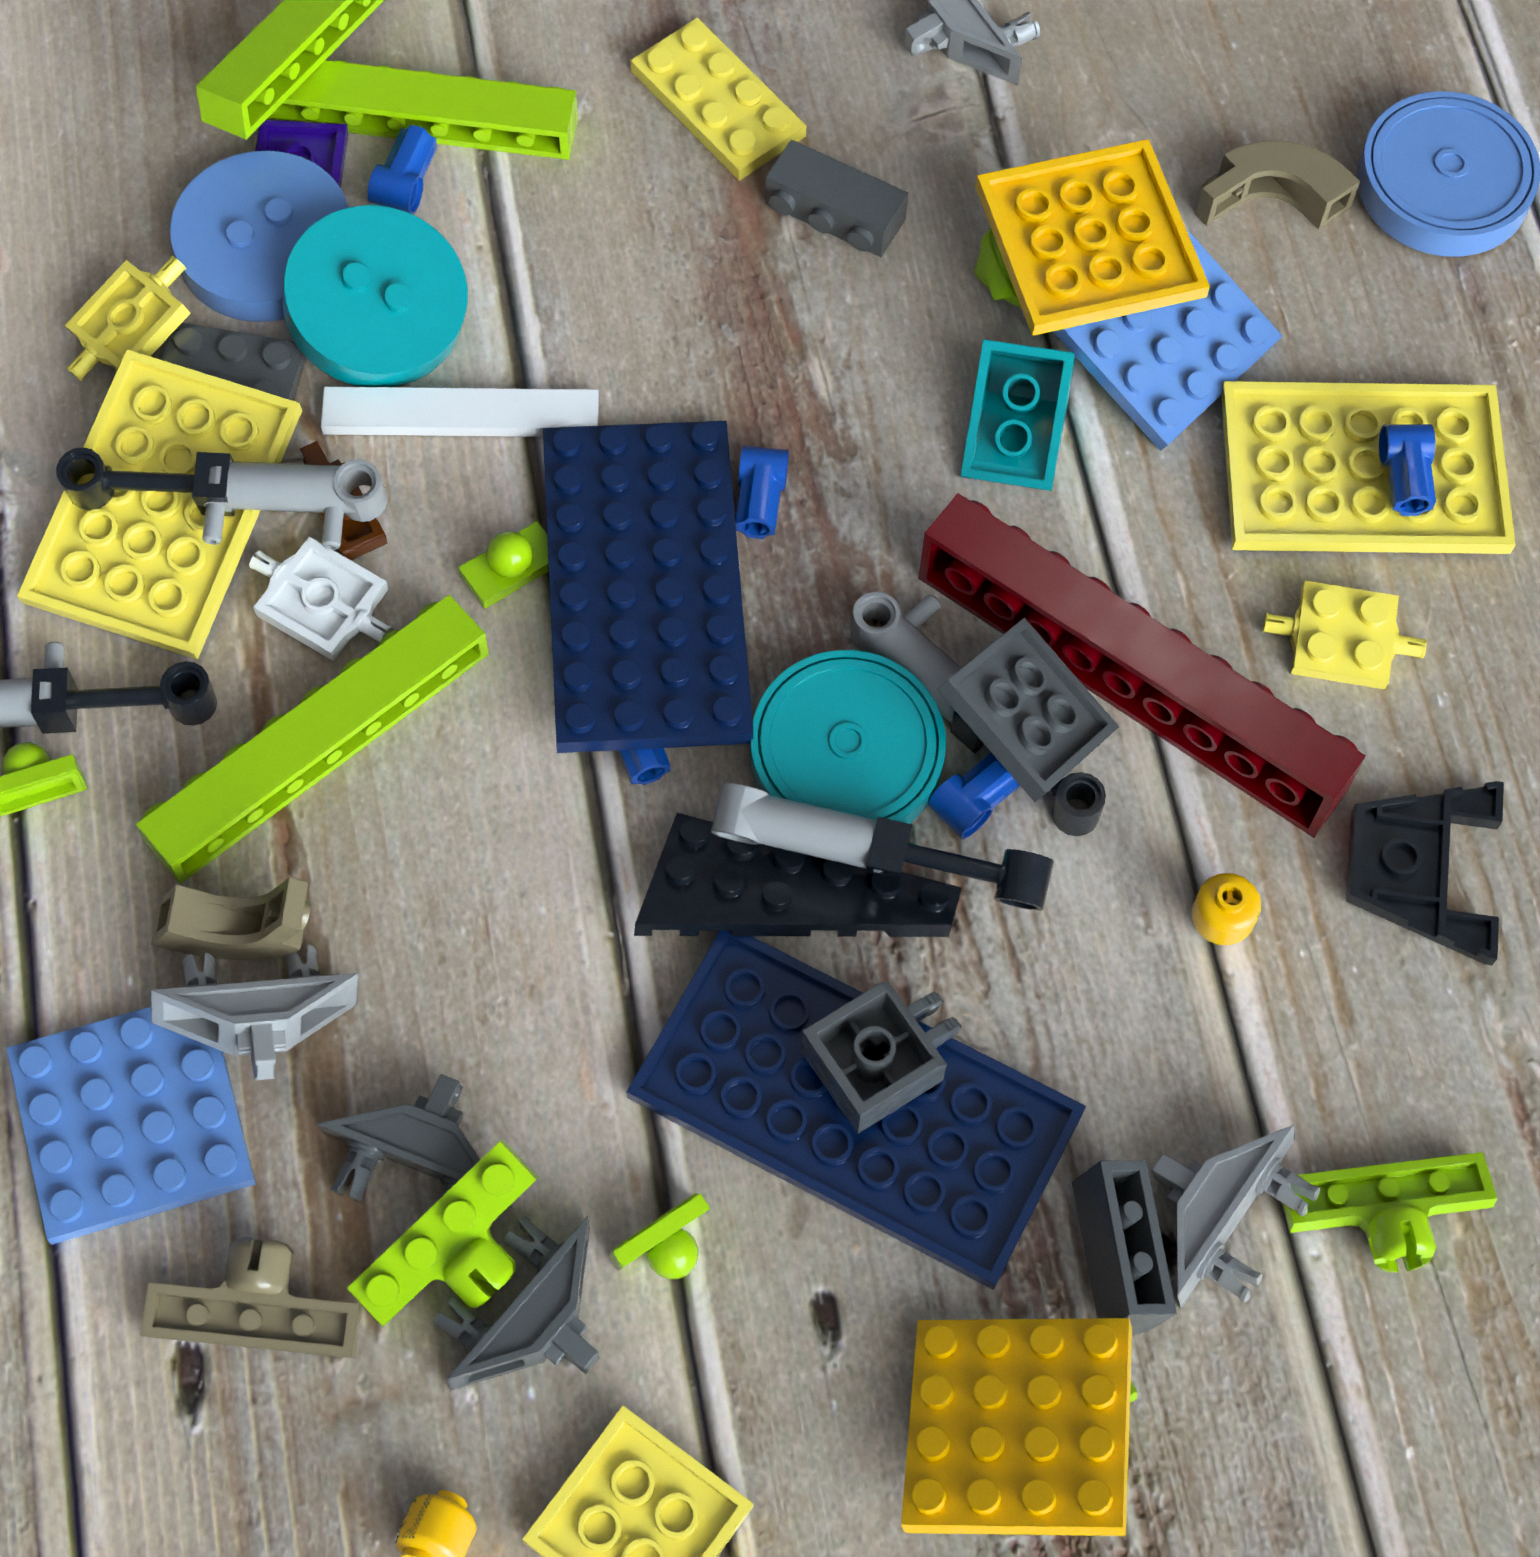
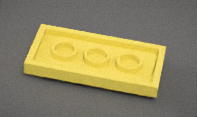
(718, 98)

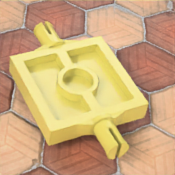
(128, 313)
(1344, 635)

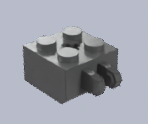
(884, 1026)

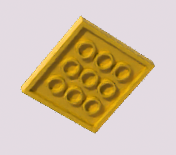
(1091, 237)
(1019, 1427)

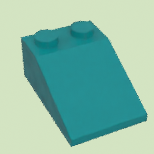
(1018, 415)

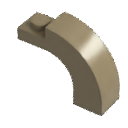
(1282, 171)
(233, 926)

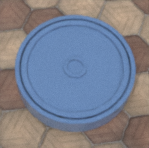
(1448, 173)
(241, 225)

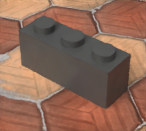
(836, 198)
(1124, 1244)

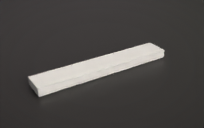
(455, 411)

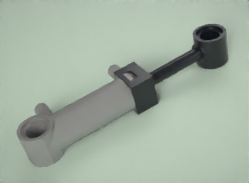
(228, 485)
(910, 648)
(53, 698)
(877, 845)

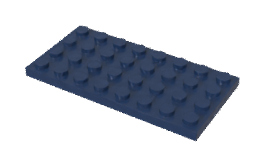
(645, 588)
(940, 1173)

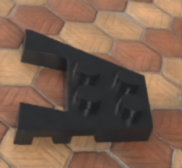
(1403, 864)

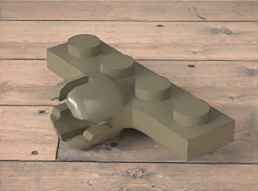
(253, 1308)

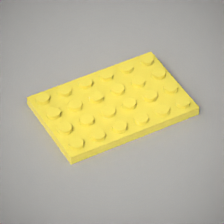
(1313, 479)
(142, 555)

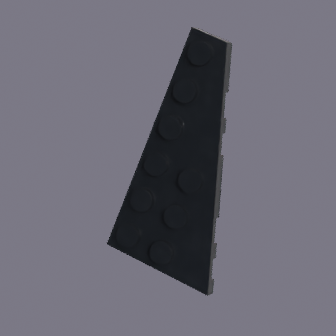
(781, 892)

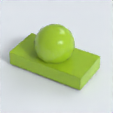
(507, 564)
(35, 779)
(669, 1248)

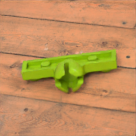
(1395, 1203)
(451, 1241)

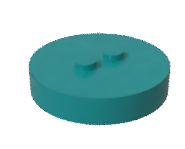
(374, 296)
(849, 736)

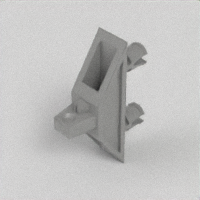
(972, 37)
(254, 1015)
(1215, 1199)

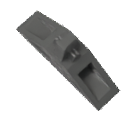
(415, 1136)
(539, 1321)

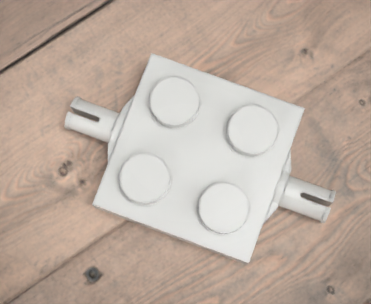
(320, 598)

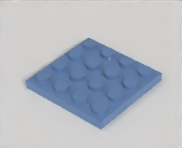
(1174, 358)
(126, 1123)

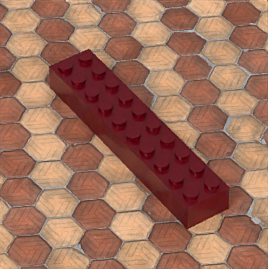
(1141, 665)

